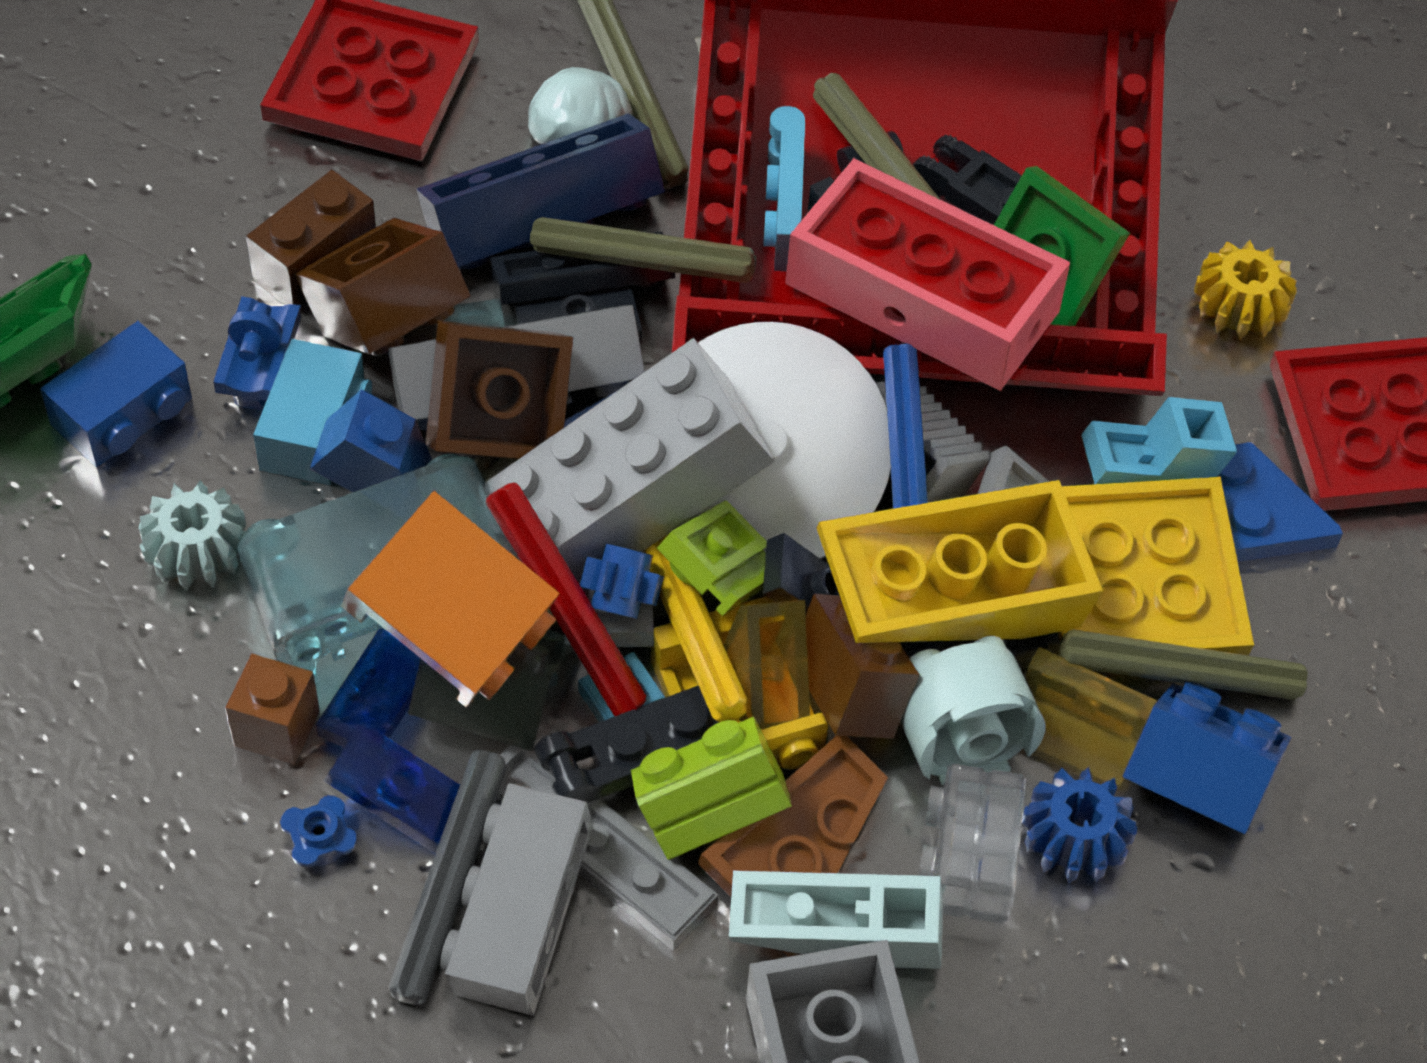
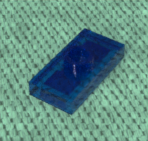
(373, 692)
(394, 785)

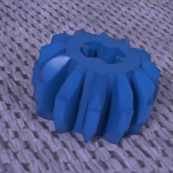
(1053, 826)

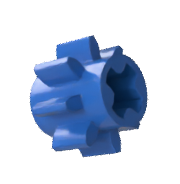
(621, 581)

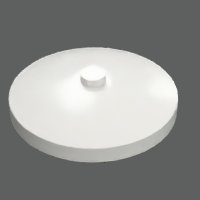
(818, 423)

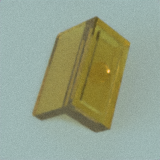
(1086, 717)

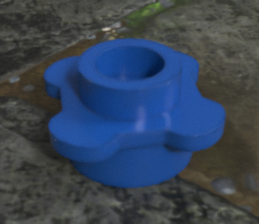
(319, 849)

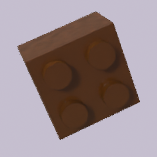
(383, 286)
(497, 389)

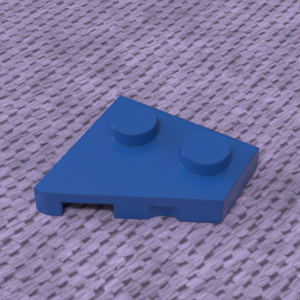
(1270, 511)

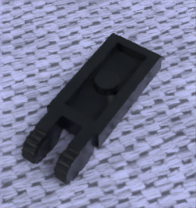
(968, 178)

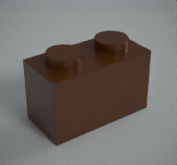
(306, 230)
(853, 683)

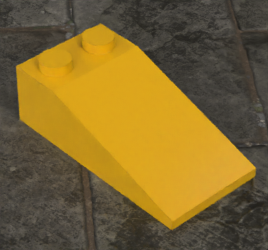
(963, 568)

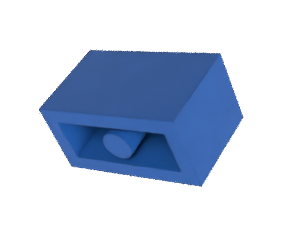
(117, 394)

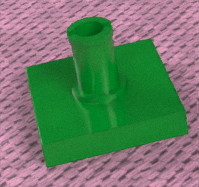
(1068, 227)

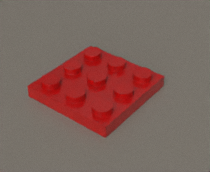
(371, 75)
(1358, 420)

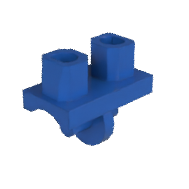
(255, 351)

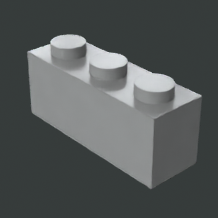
(517, 899)

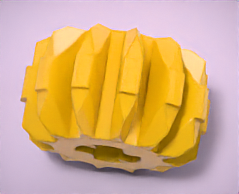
(1245, 289)

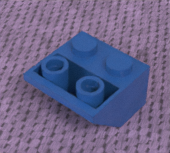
(1208, 755)

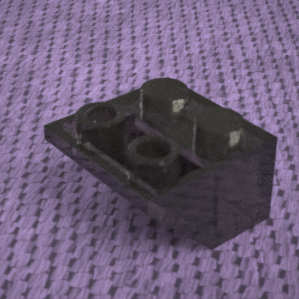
(521, 708)

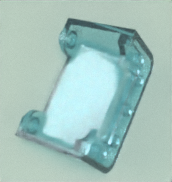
(313, 556)

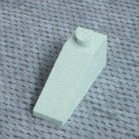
(838, 911)

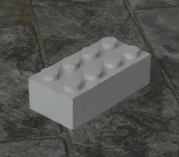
(641, 459)
(830, 1008)

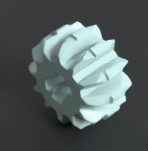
(192, 535)

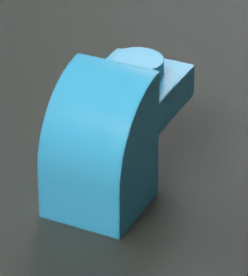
(1178, 443)

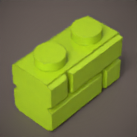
(709, 786)

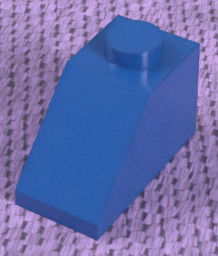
(368, 444)

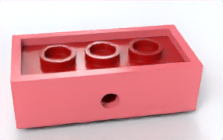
(926, 273)

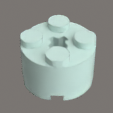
(970, 709)

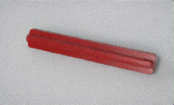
(571, 606)

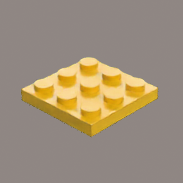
(1163, 563)

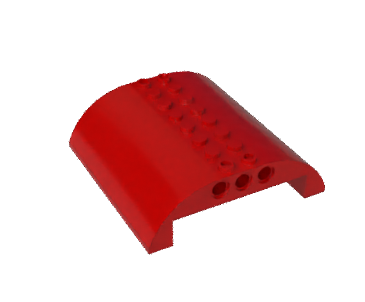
(1014, 78)

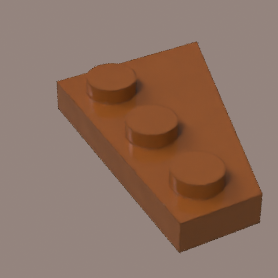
(828, 809)

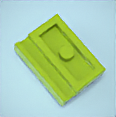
(718, 555)

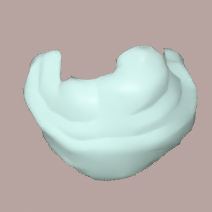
(573, 102)

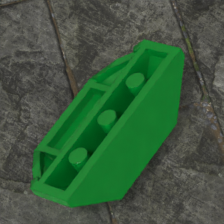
(41, 322)

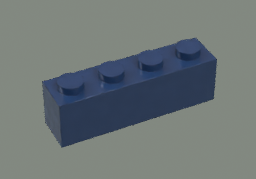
(562, 179)

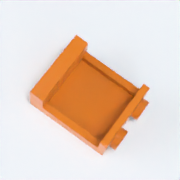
(454, 598)

